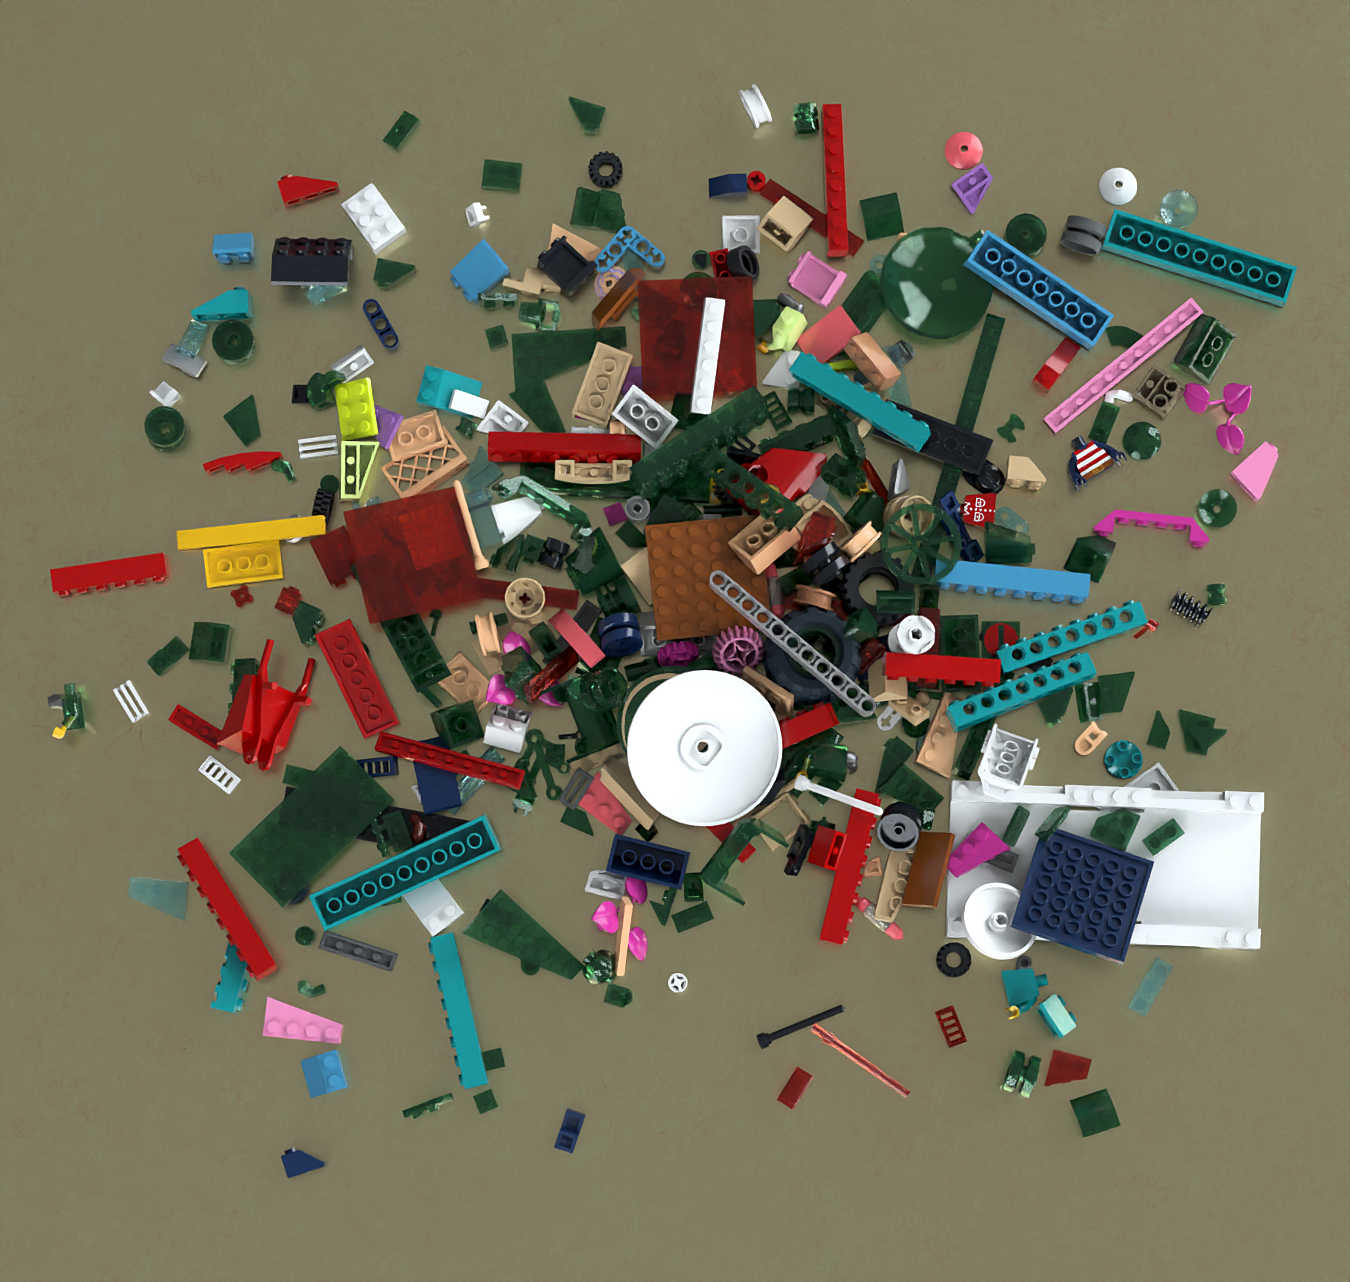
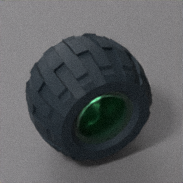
(813, 627)

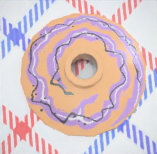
(602, 280)

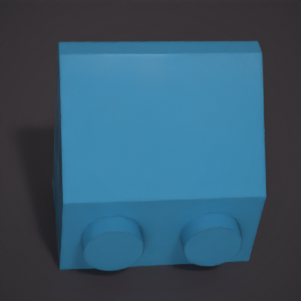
(324, 1073)

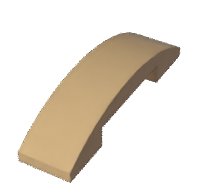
(592, 472)

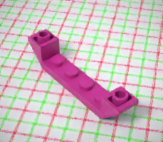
(1196, 534)

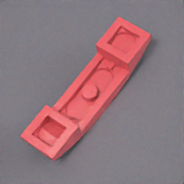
(576, 638)

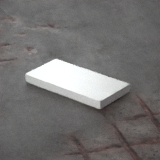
(1153, 778)

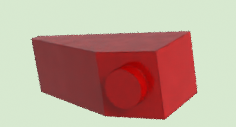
(298, 188)
(1056, 364)

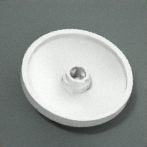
(988, 922)

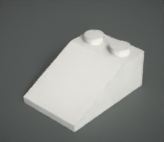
(434, 906)

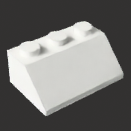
(645, 417)

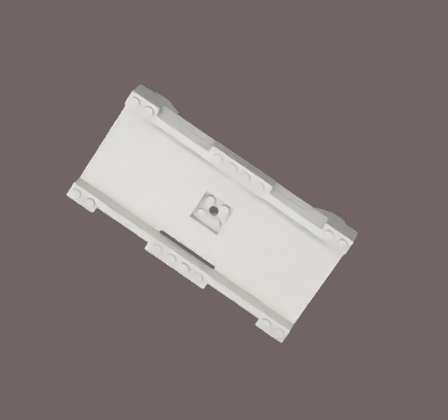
(1199, 886)

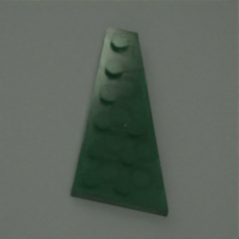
(514, 931)

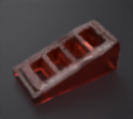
(962, 1039)

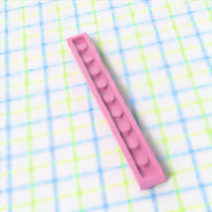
(1123, 365)

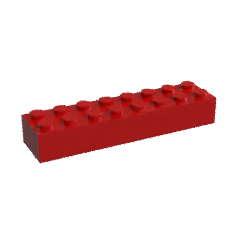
(848, 871)

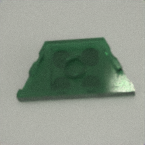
(847, 436)

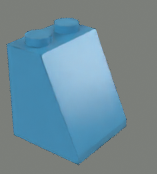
(479, 271)

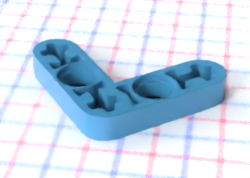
(631, 244)

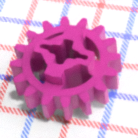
(678, 654)

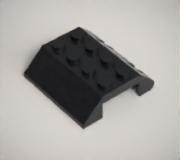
(311, 261)

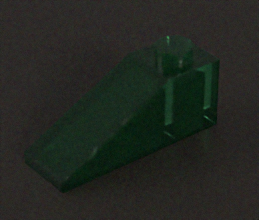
(895, 753)

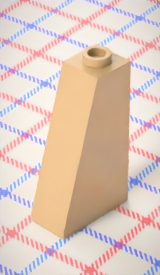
(620, 783)

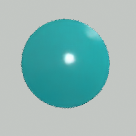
(1123, 759)

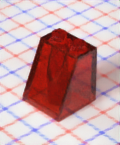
(335, 556)

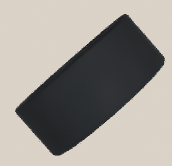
(743, 262)

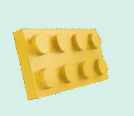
(243, 564)

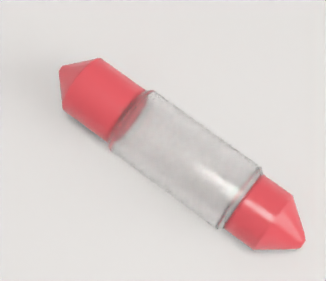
(775, 593)
(868, 909)

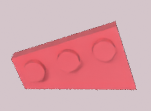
(605, 806)

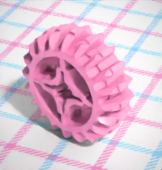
(751, 645)

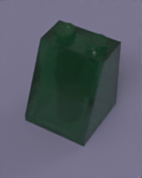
(593, 563)

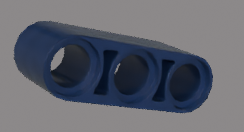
(377, 316)

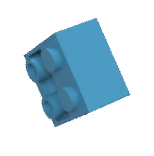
(233, 247)

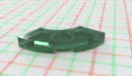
(1122, 336)

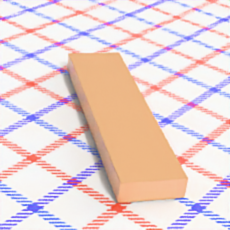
(622, 935)

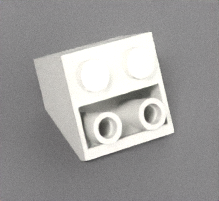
(507, 727)

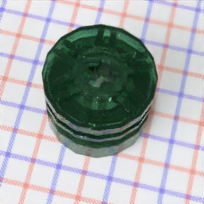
(160, 419)
(619, 599)

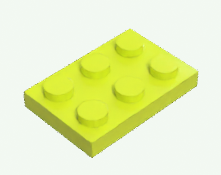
(356, 409)

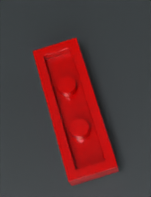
(195, 726)

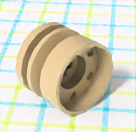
(905, 521)
(534, 592)

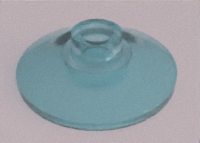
(1182, 200)

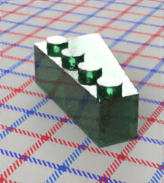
(803, 437)

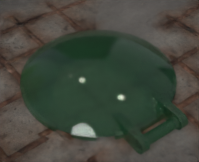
(931, 287)

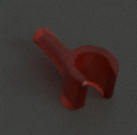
(1152, 625)

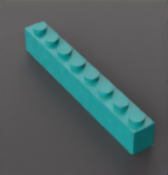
(859, 401)
(459, 1011)

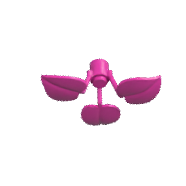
(1236, 401)
(497, 690)
(607, 918)

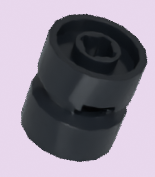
(556, 547)

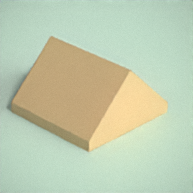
(882, 689)

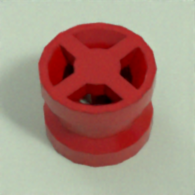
(755, 185)

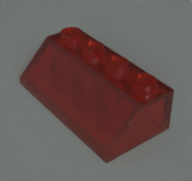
(815, 536)

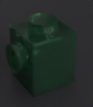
(532, 549)

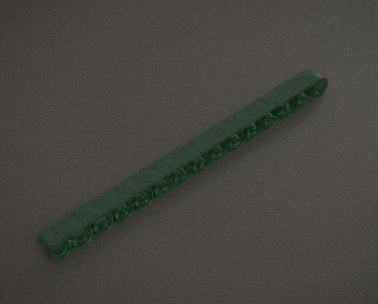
(965, 419)

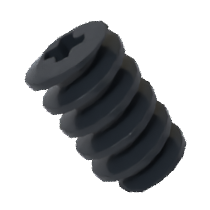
(1189, 608)

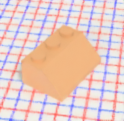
(762, 543)

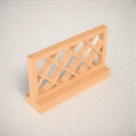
(430, 480)

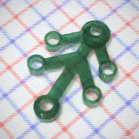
(542, 761)

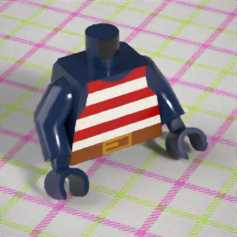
(1091, 460)

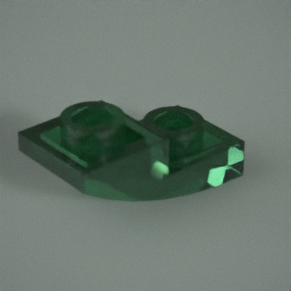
(1104, 422)
(168, 656)

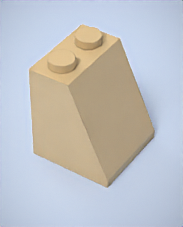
(637, 573)

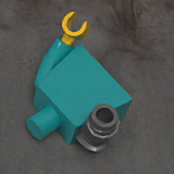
(1022, 986)

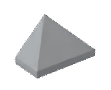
(899, 480)

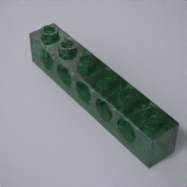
(717, 460)

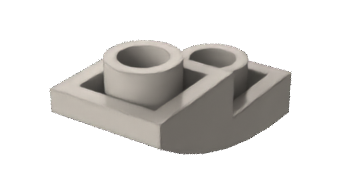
(186, 364)

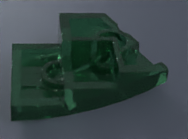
(598, 210)

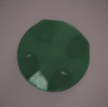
(1142, 440)

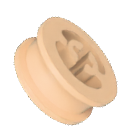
(860, 541)
(487, 633)

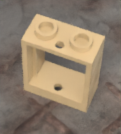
(792, 801)

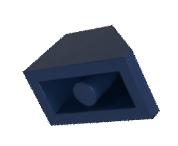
(728, 186)
(300, 1162)

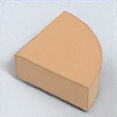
(873, 868)

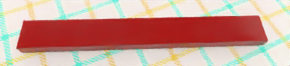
(450, 760)

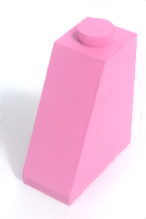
(1256, 470)

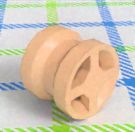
(617, 427)

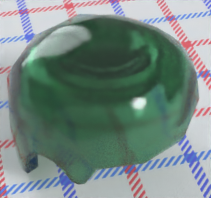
(915, 731)

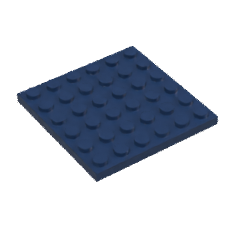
(1083, 895)

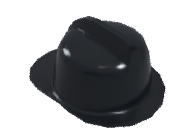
(990, 480)

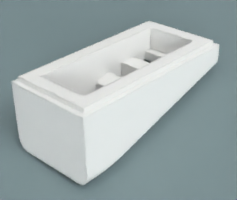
(207, 763)

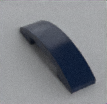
(970, 547)

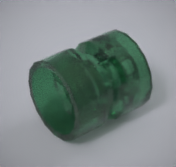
(805, 115)
(801, 400)

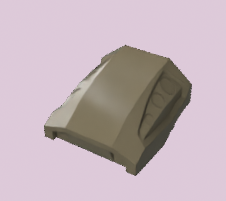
(1160, 388)

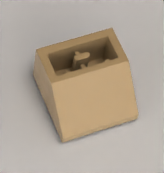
(785, 224)
(1023, 472)

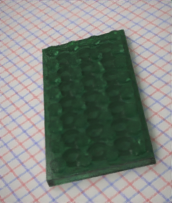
(311, 827)

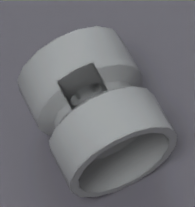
(637, 510)

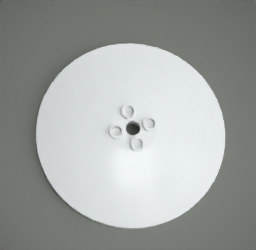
(740, 754)

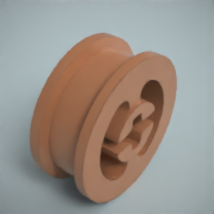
(813, 597)

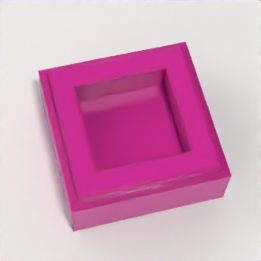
(615, 514)

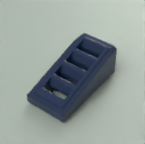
(393, 761)

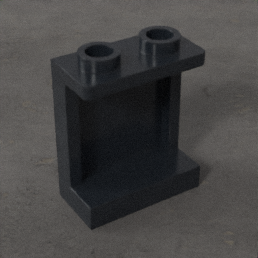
(565, 266)

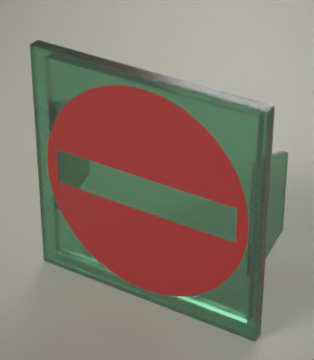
(997, 634)

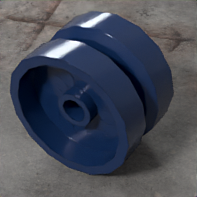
(620, 635)

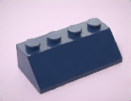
(648, 861)

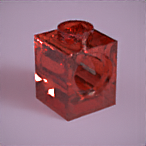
(288, 600)

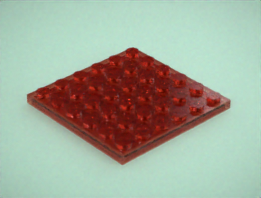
(671, 330)
(412, 555)

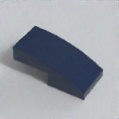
(570, 1130)

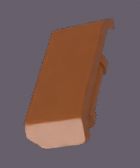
(617, 298)

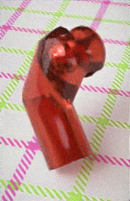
(419, 829)

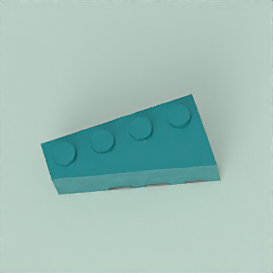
(232, 983)

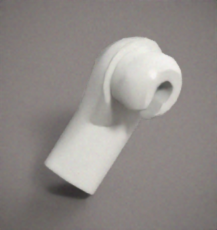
(1119, 394)

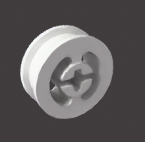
(755, 105)

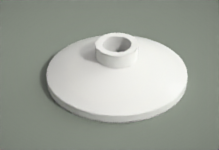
(1116, 195)

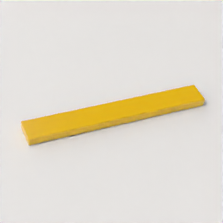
(251, 532)

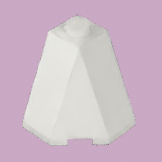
(516, 516)

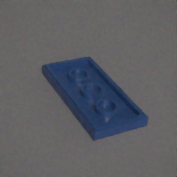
(437, 786)

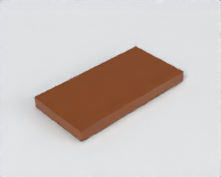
(928, 869)

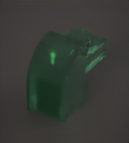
(320, 391)

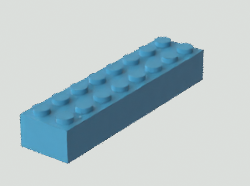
(1038, 289)
(1015, 581)

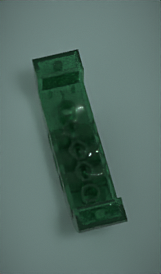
(414, 649)

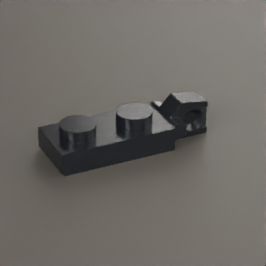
(798, 850)

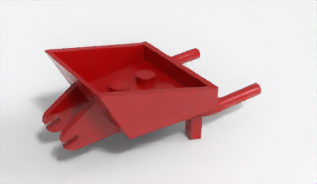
(263, 714)

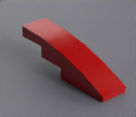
(249, 460)

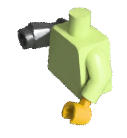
(787, 327)

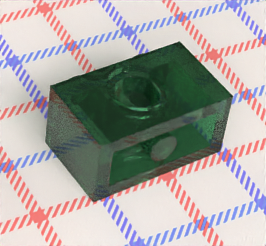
(839, 466)

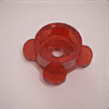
(246, 596)

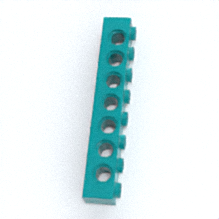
(1136, 619)
(960, 720)

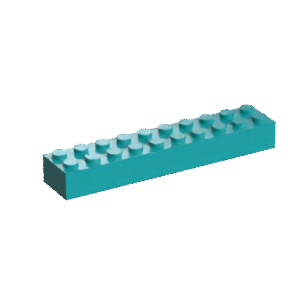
(1199, 258)
(405, 872)

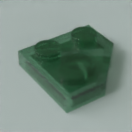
(1115, 828)

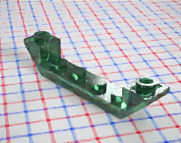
(544, 497)

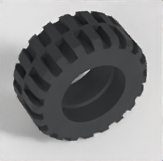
(856, 572)

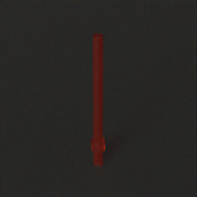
(829, 1038)

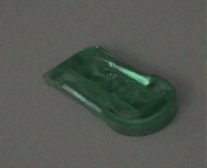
(864, 305)

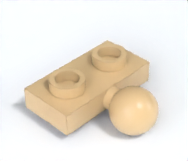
(912, 709)

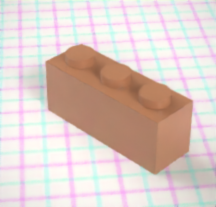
(872, 361)

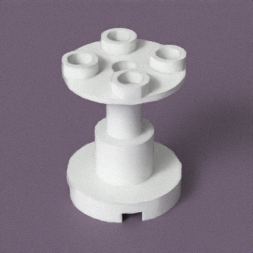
(911, 636)

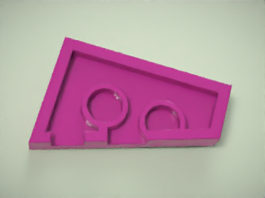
(975, 850)

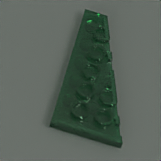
(553, 352)

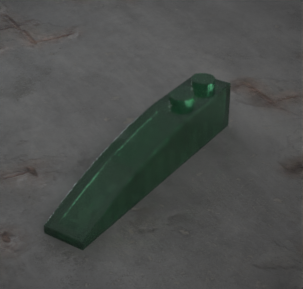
(975, 739)

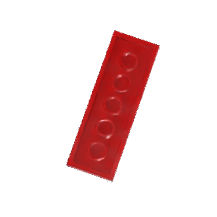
(357, 678)

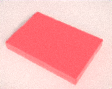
(829, 335)

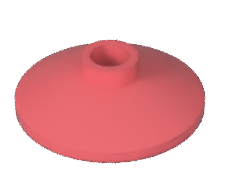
(961, 159)

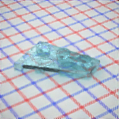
(160, 894)

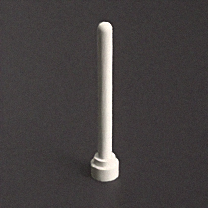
(803, 783)

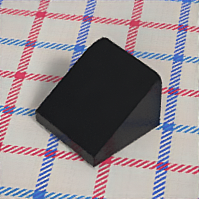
(299, 395)

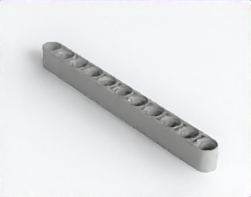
(787, 634)

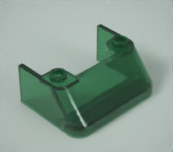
(596, 730)
(717, 867)

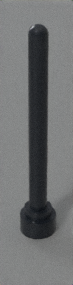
(765, 1039)

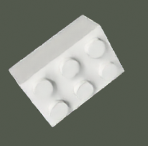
(373, 218)

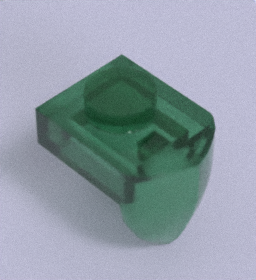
(618, 996)

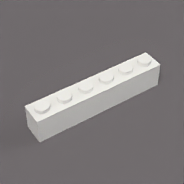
(707, 356)

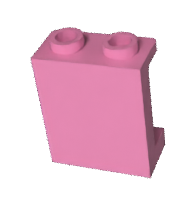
(816, 280)

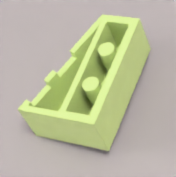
(354, 468)

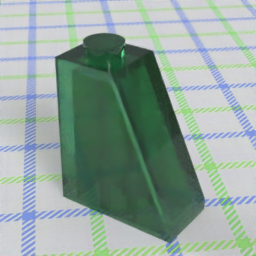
(1006, 545)

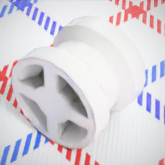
(675, 982)

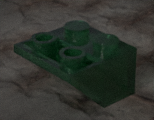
(307, 621)
(210, 642)
(519, 670)

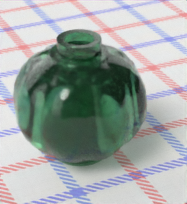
(599, 967)

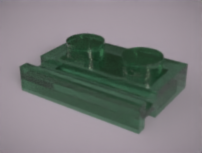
(501, 175)

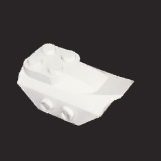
(1005, 762)

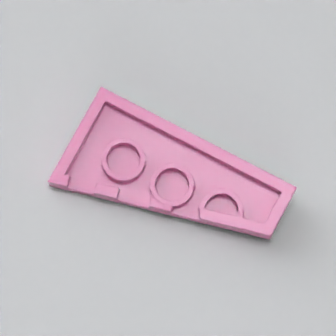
(294, 1023)

